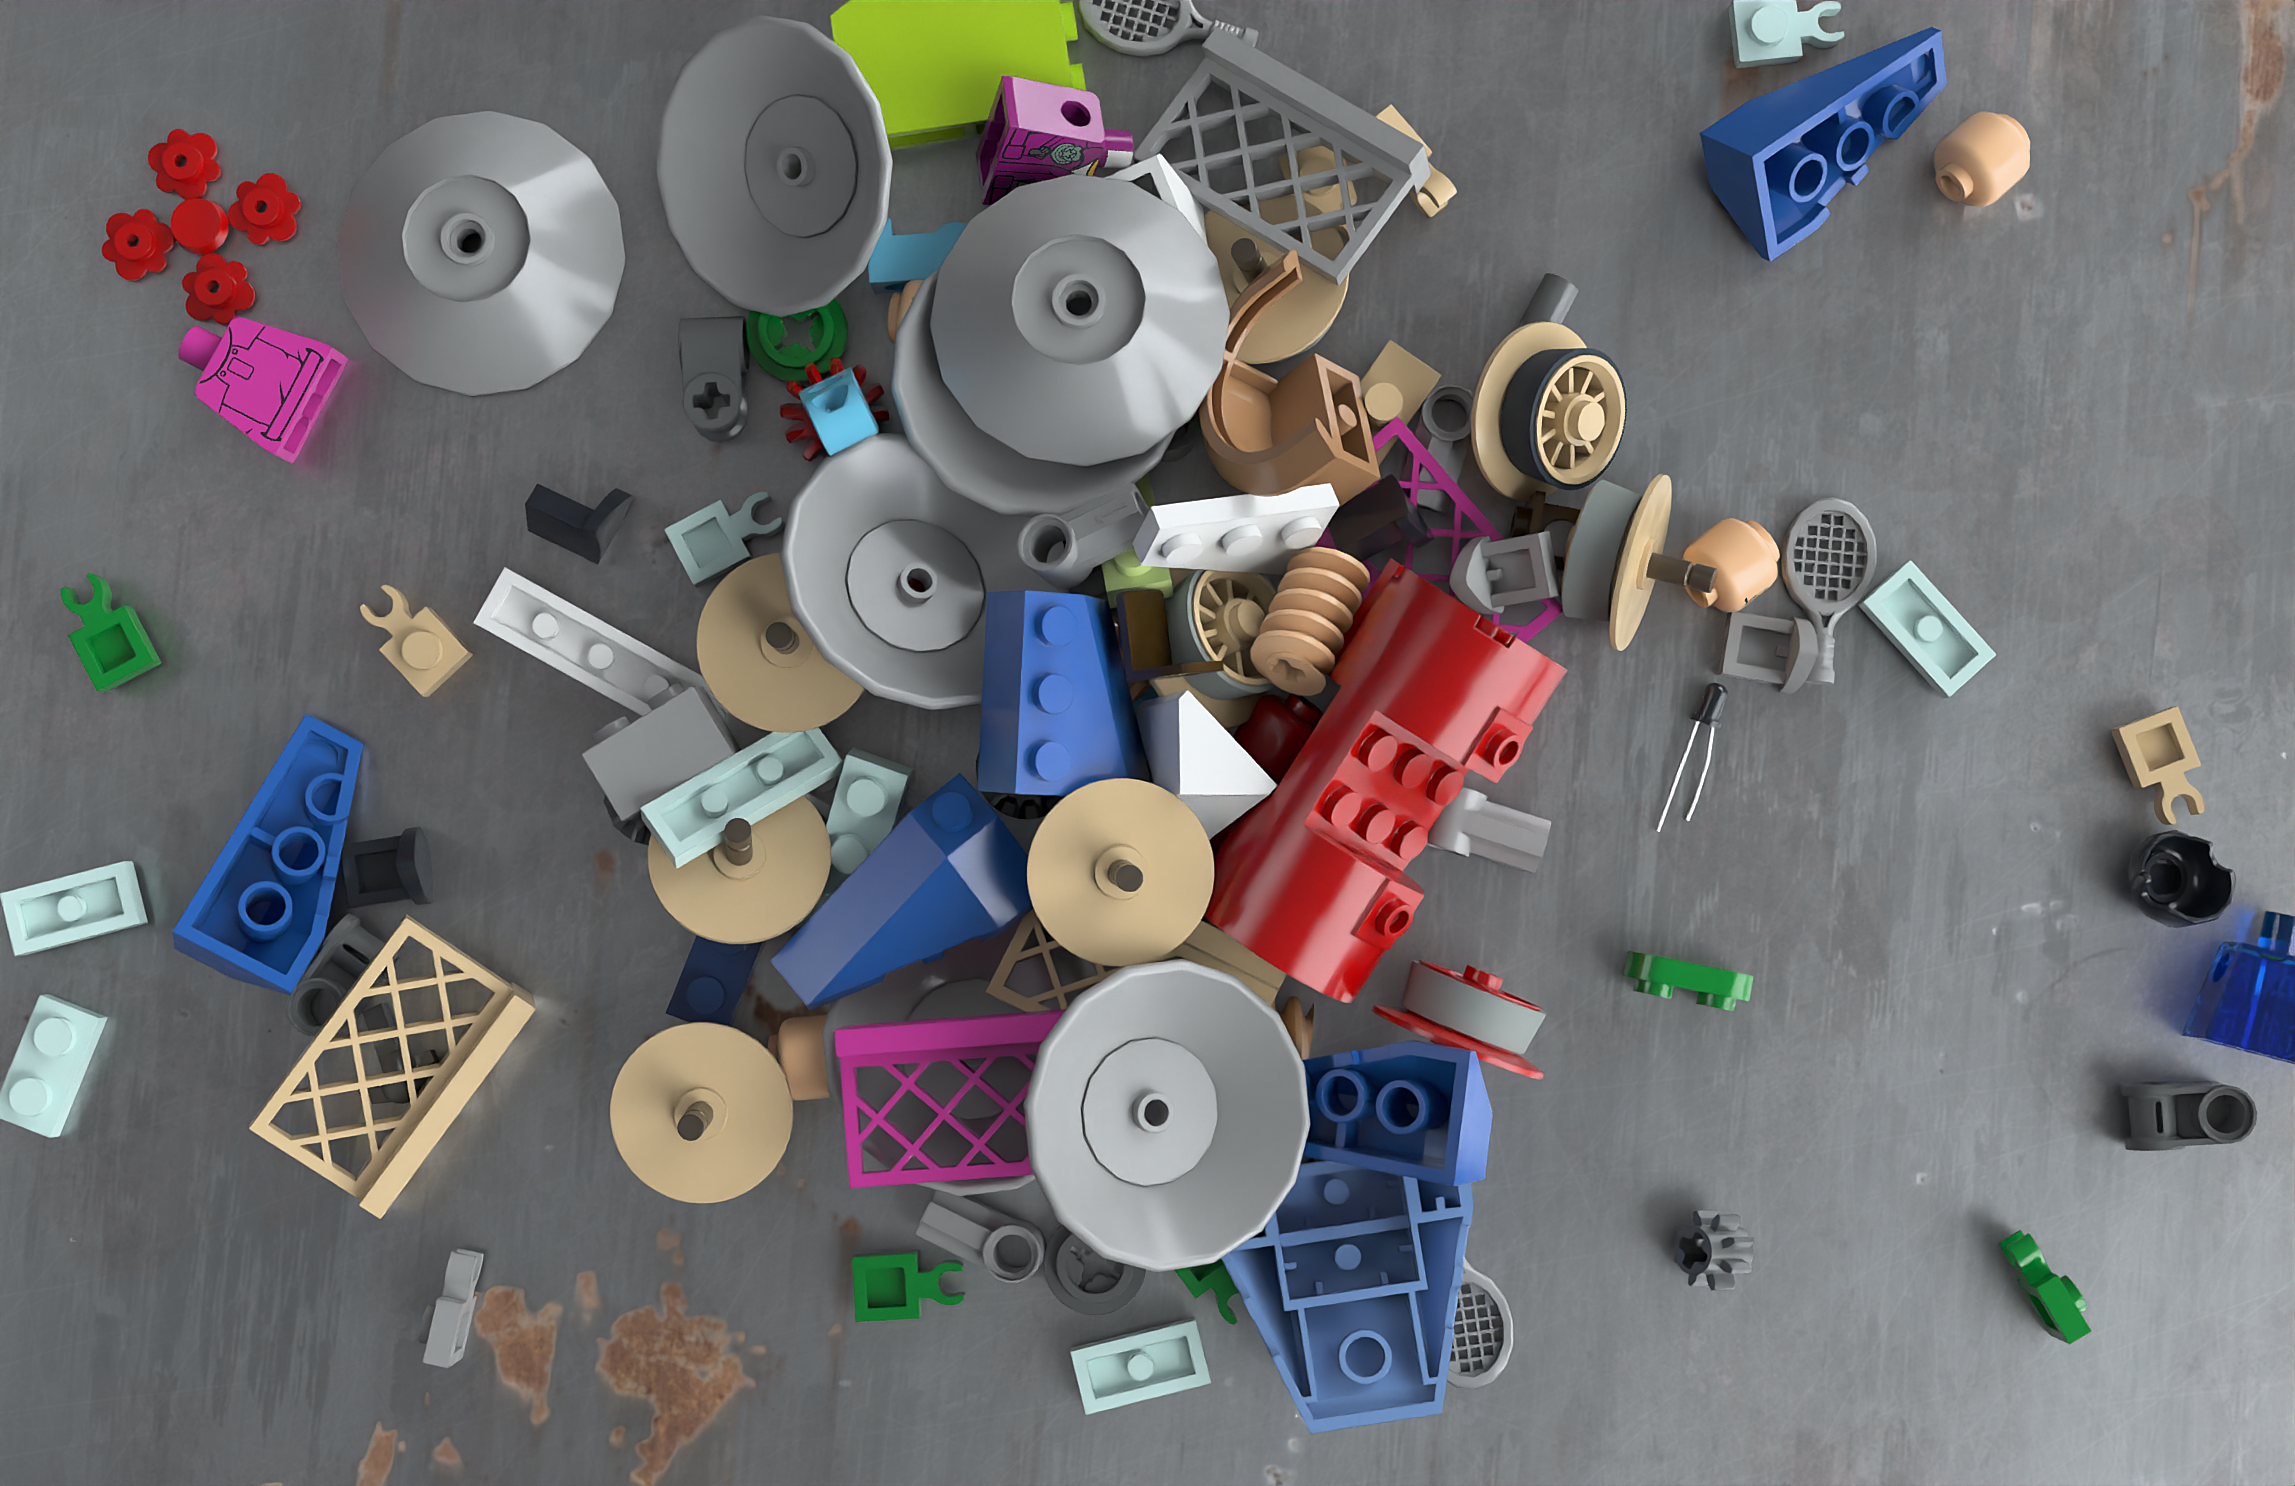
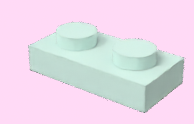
(1927, 629)
(73, 908)
(50, 1065)
(1140, 1365)

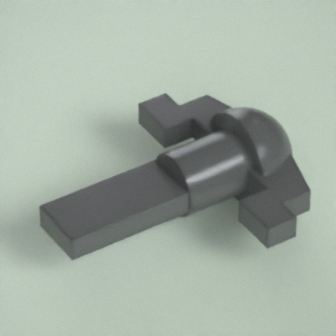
(391, 1059)

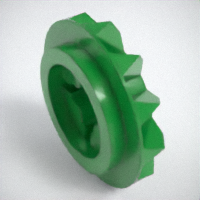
(767, 333)

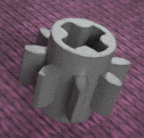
(1713, 1250)

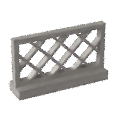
(1323, 121)

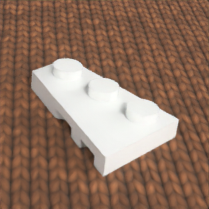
(1236, 531)

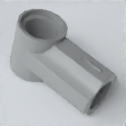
(1445, 447)
(1091, 535)
(1490, 832)
(975, 1234)

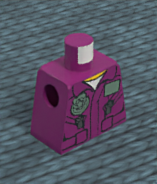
(1044, 134)

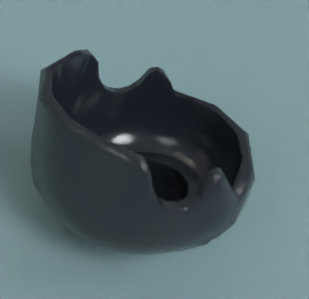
(2179, 880)

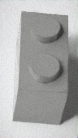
(659, 749)

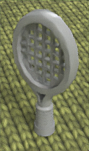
(1166, 38)
(1804, 595)
(1491, 1363)

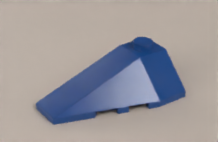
(1799, 145)
(277, 874)
(926, 887)
(1401, 1111)

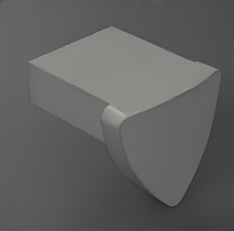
(1505, 572)
(1768, 650)

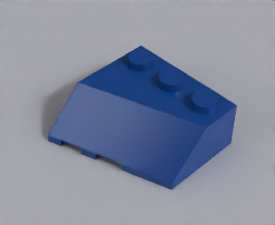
(1054, 696)

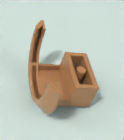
(1290, 430)

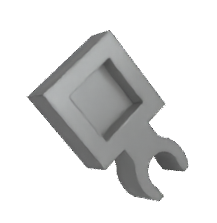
(448, 1322)

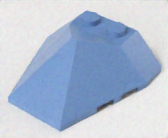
(1358, 1292)

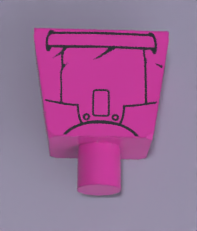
(264, 380)

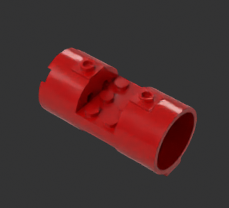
(1322, 859)

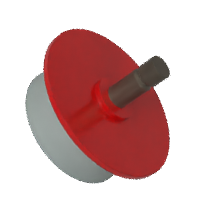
(1468, 1014)

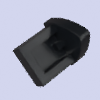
(1378, 521)
(574, 524)
(388, 870)

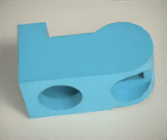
(909, 256)
(839, 411)

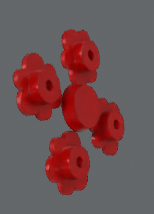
(201, 226)

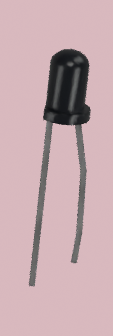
(1709, 714)

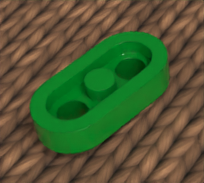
(1714, 986)

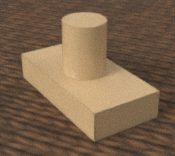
(1394, 388)

